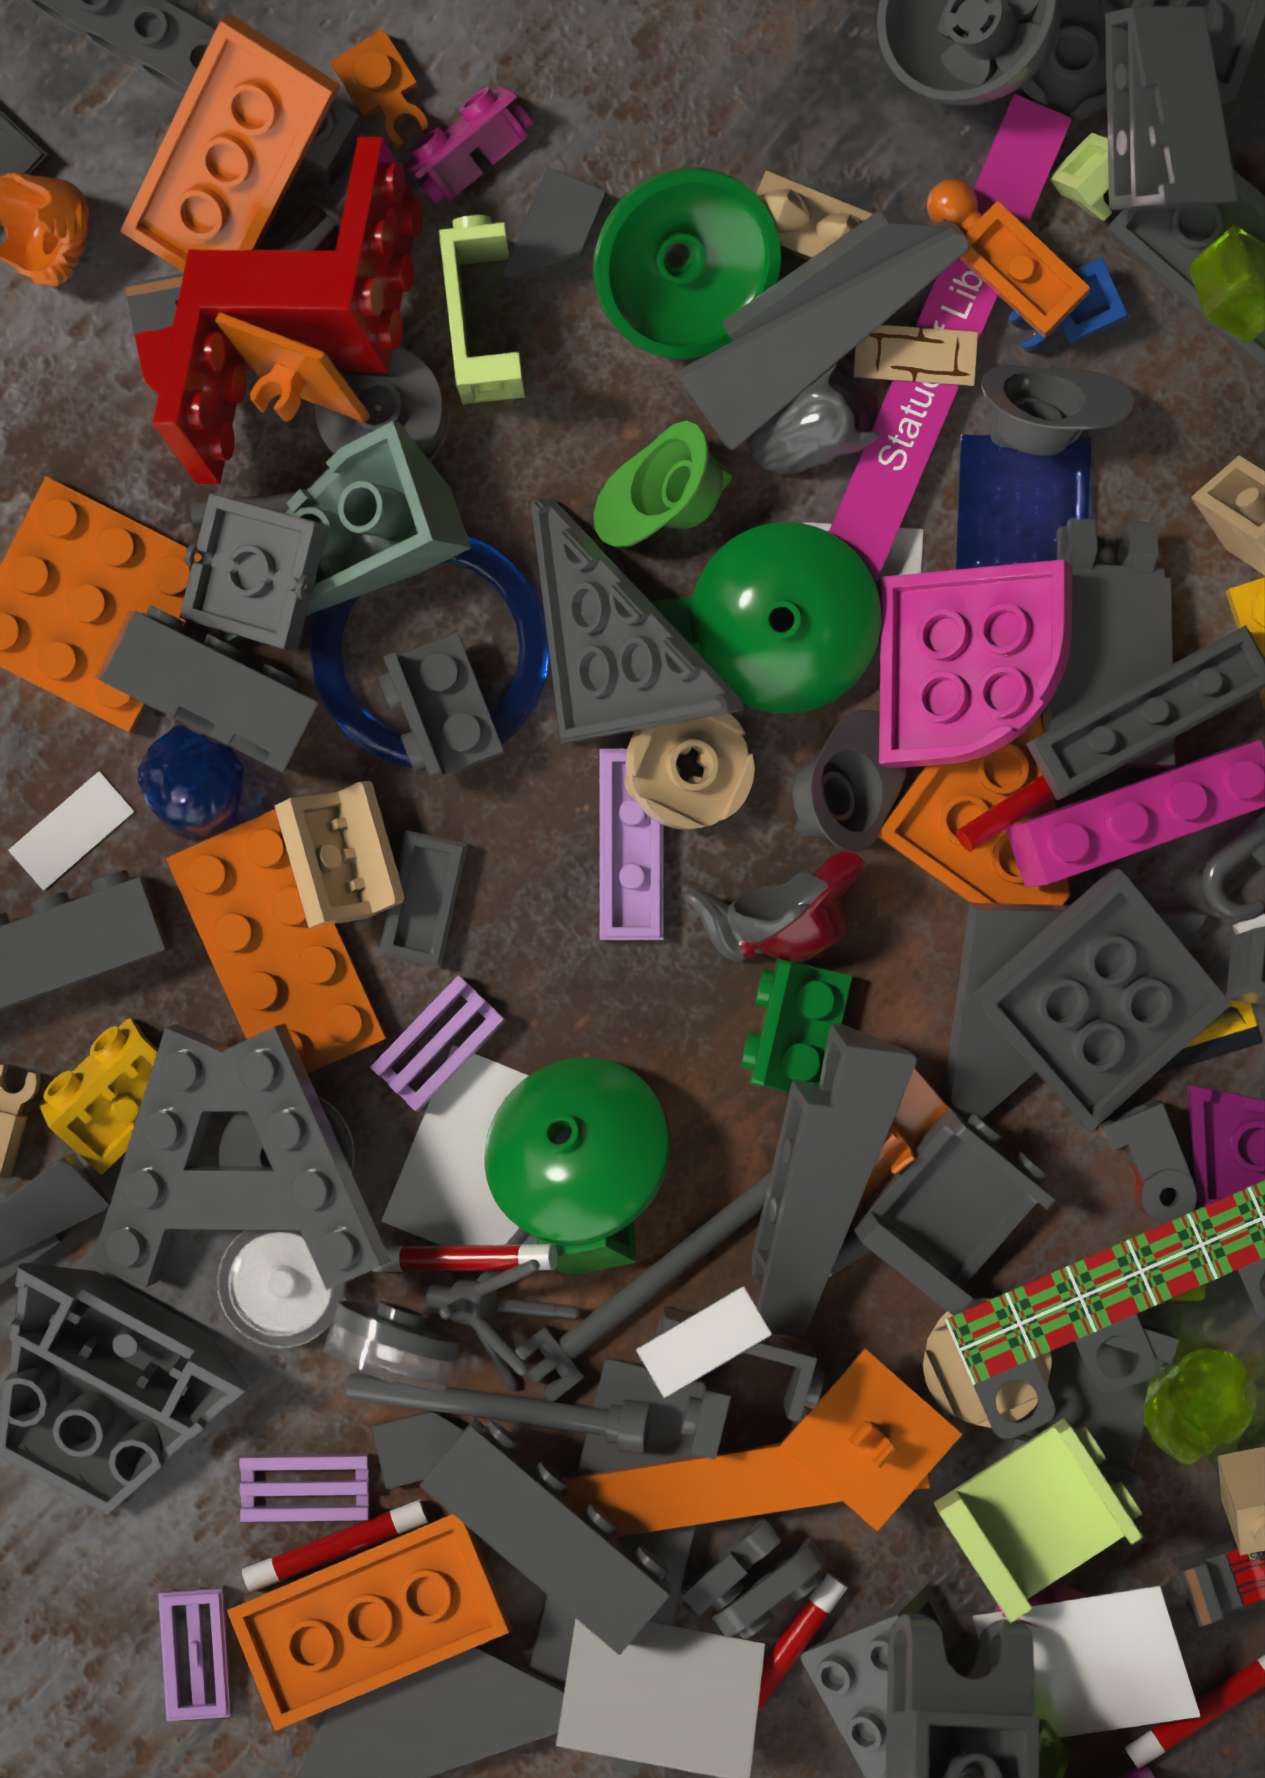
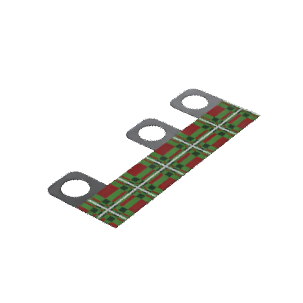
(1101, 1301)

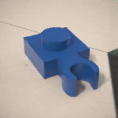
(1095, 314)

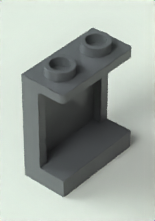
(951, 1207)

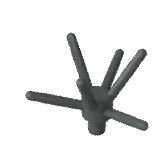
(478, 1303)

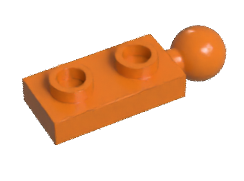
(1010, 257)

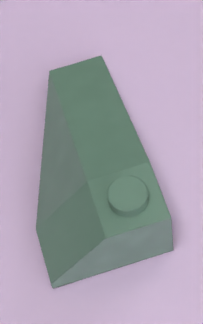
(384, 517)

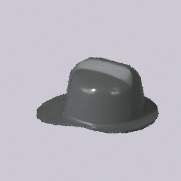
(1051, 407)
(845, 788)

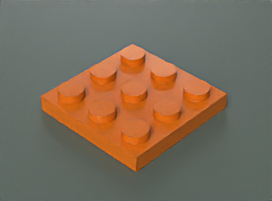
(69, 590)

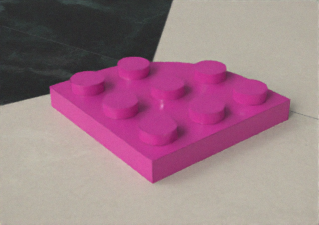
(969, 658)

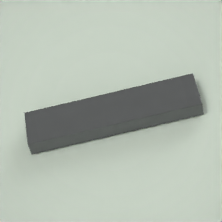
(1149, 713)

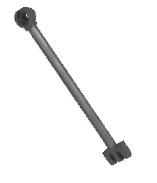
(561, 1353)

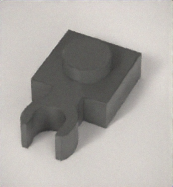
(719, 1579)

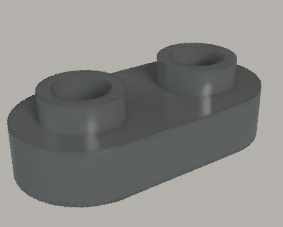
(792, 1573)

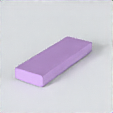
(628, 859)

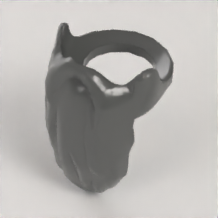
(814, 427)

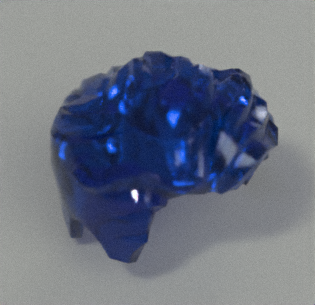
(192, 783)

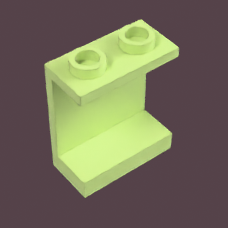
(480, 377)
(1038, 1515)

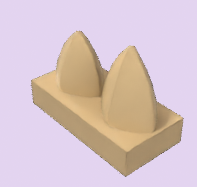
(805, 217)

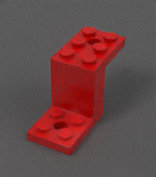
(323, 299)

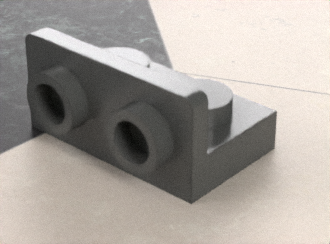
(442, 707)

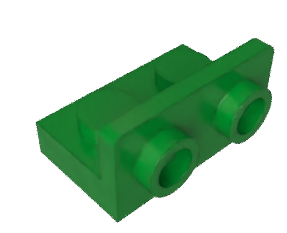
(795, 1025)

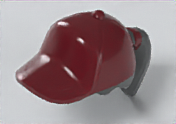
(786, 919)

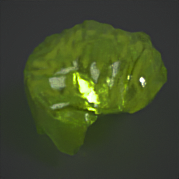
(1197, 1404)

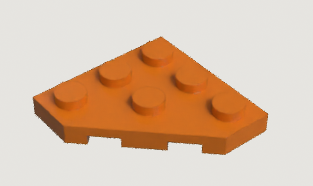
(950, 797)

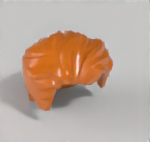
(43, 226)

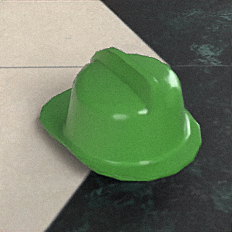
(664, 485)

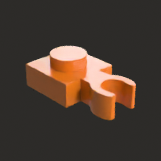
(378, 82)

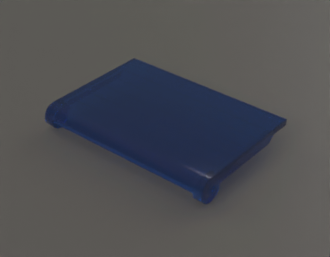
(1017, 501)

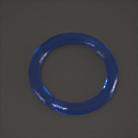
(510, 713)

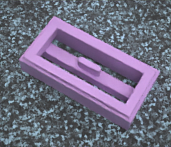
(418, 1028)
(313, 1512)
(192, 1598)

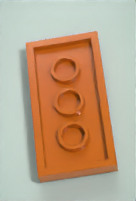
(230, 147)
(264, 951)
(369, 1620)

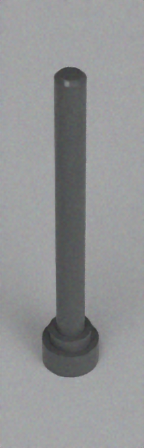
(622, 1425)

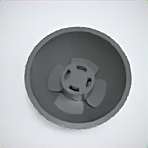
(957, 50)

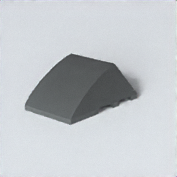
(104, 1384)

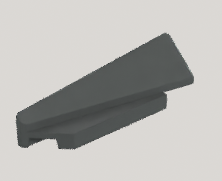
(816, 318)
(821, 1171)
(42, 1209)

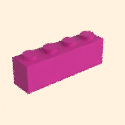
(1139, 814)

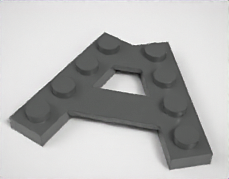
(301, 1190)

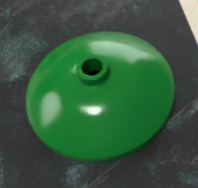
(724, 264)
(832, 609)
(596, 1177)

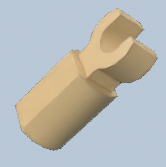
(12, 1120)

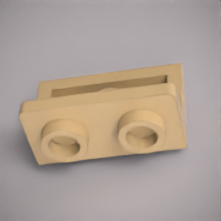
(340, 855)

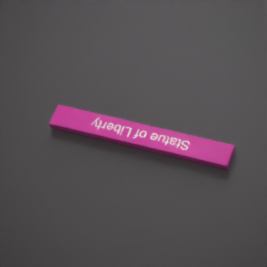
(957, 301)

